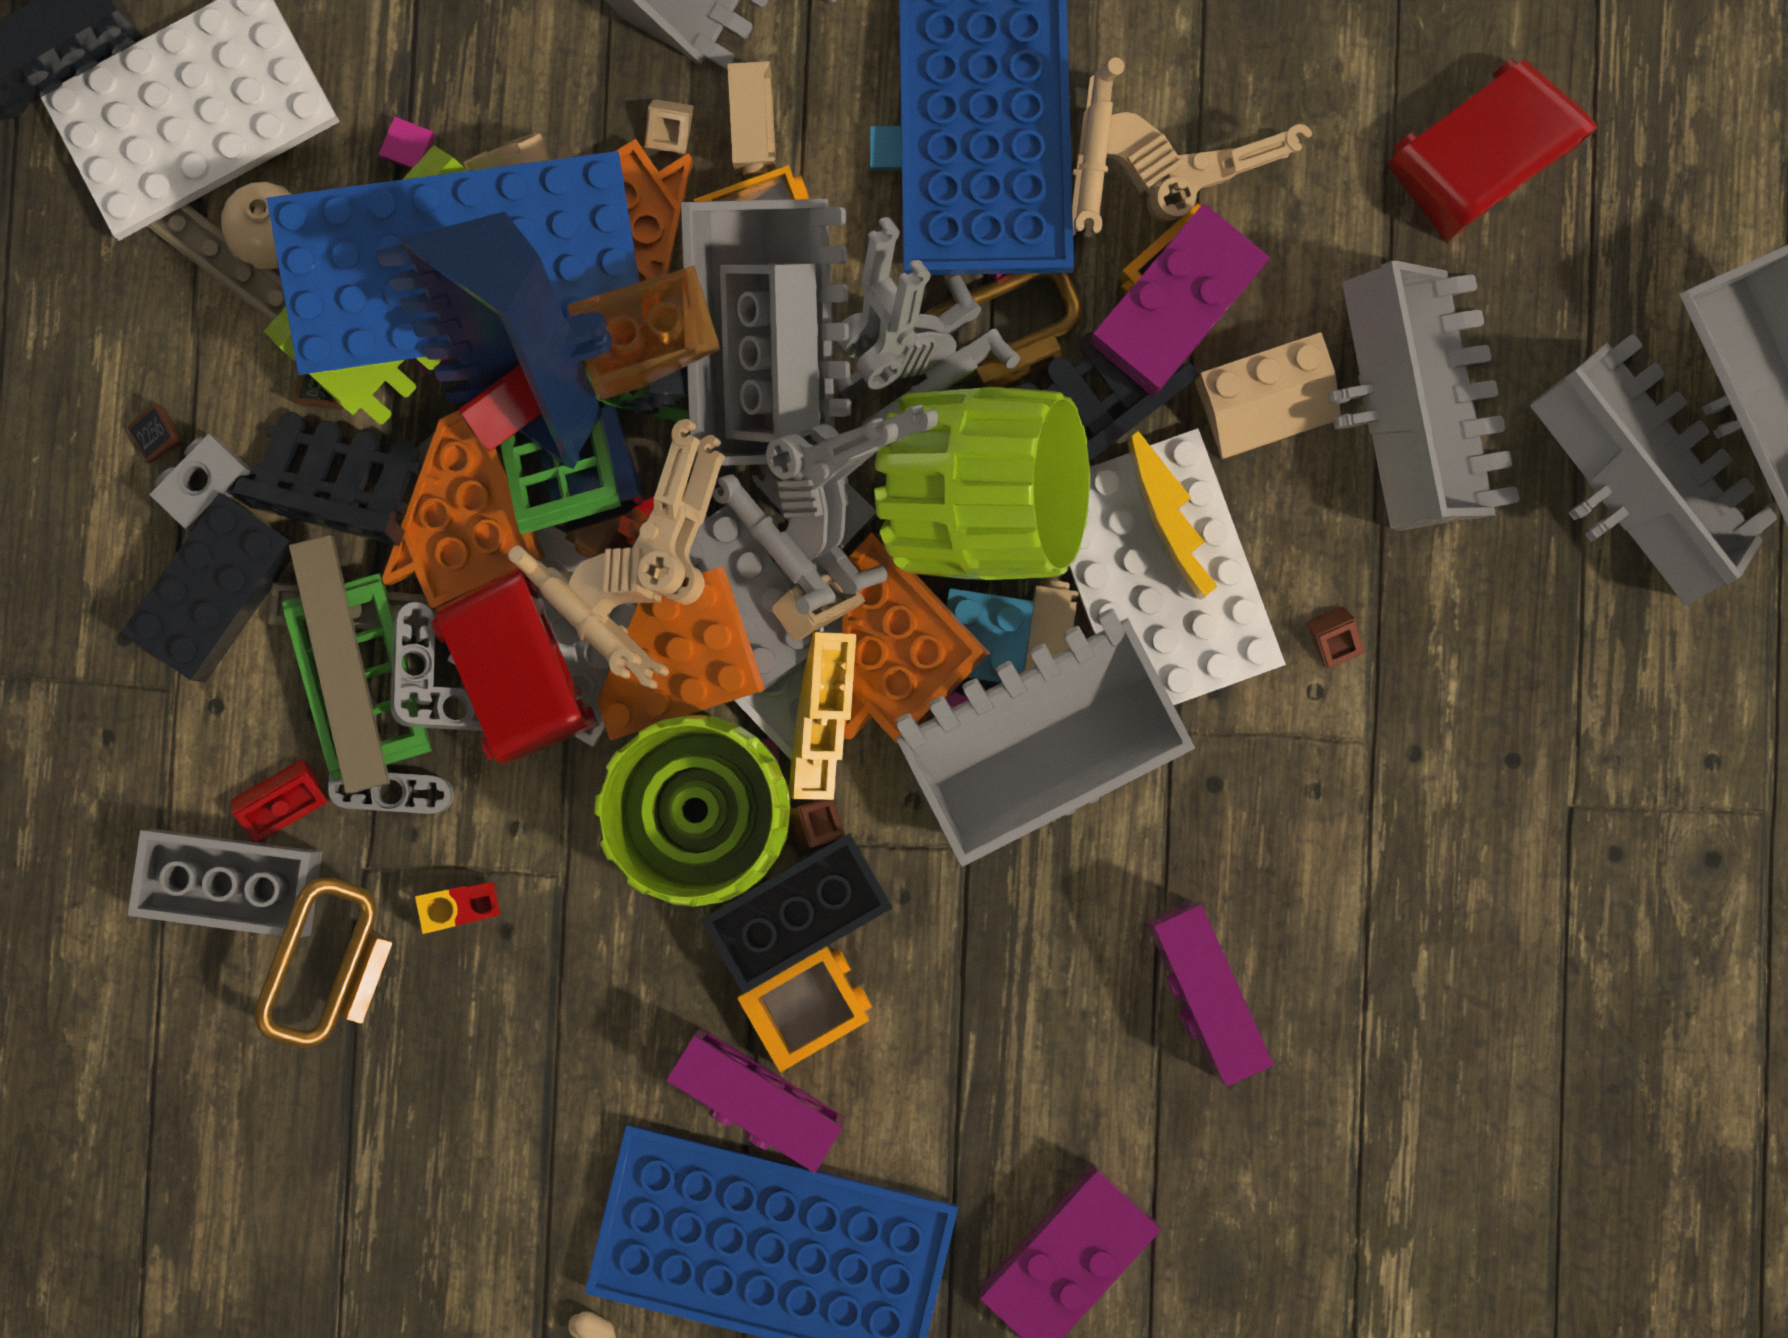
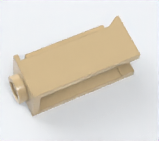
(751, 118)
(1051, 617)

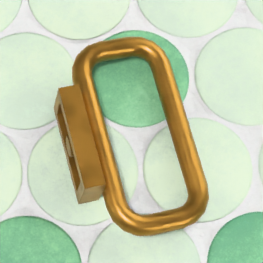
(1034, 349)
(356, 974)

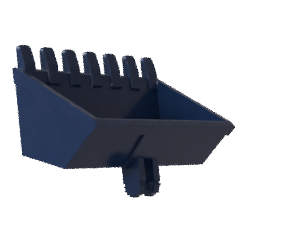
(502, 315)

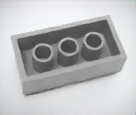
(769, 350)
(756, 588)
(220, 881)

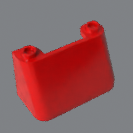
(1489, 147)
(512, 668)

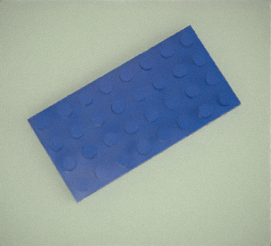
(986, 136)
(342, 296)
(766, 1243)

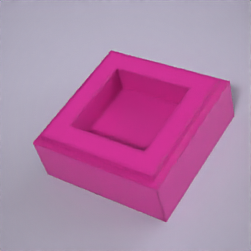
(406, 143)

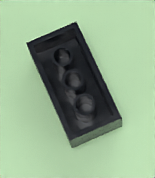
(55, 42)
(210, 588)
(796, 913)

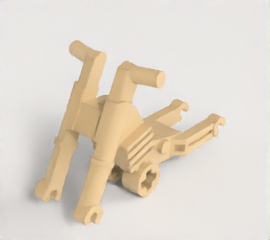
(1151, 159)
(646, 571)

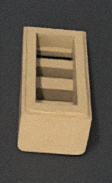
(802, 625)

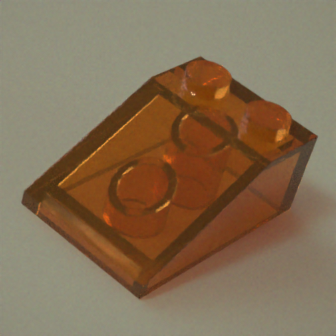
(653, 329)

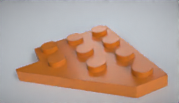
(653, 207)
(458, 519)
(905, 646)
(703, 652)

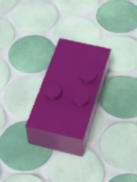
(1179, 299)
(1208, 993)
(756, 1100)
(1069, 1258)

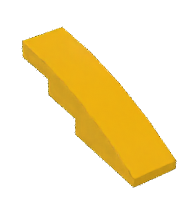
(1163, 499)
(822, 714)

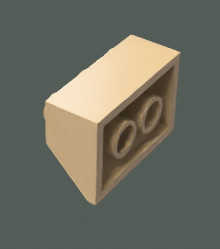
(1269, 395)

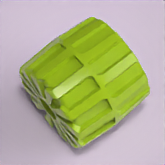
(988, 487)
(647, 817)

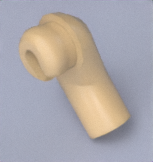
(590, 1326)

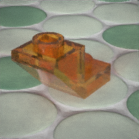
(606, 533)

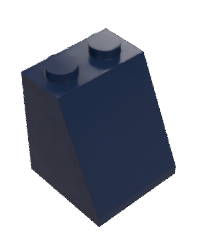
(624, 468)

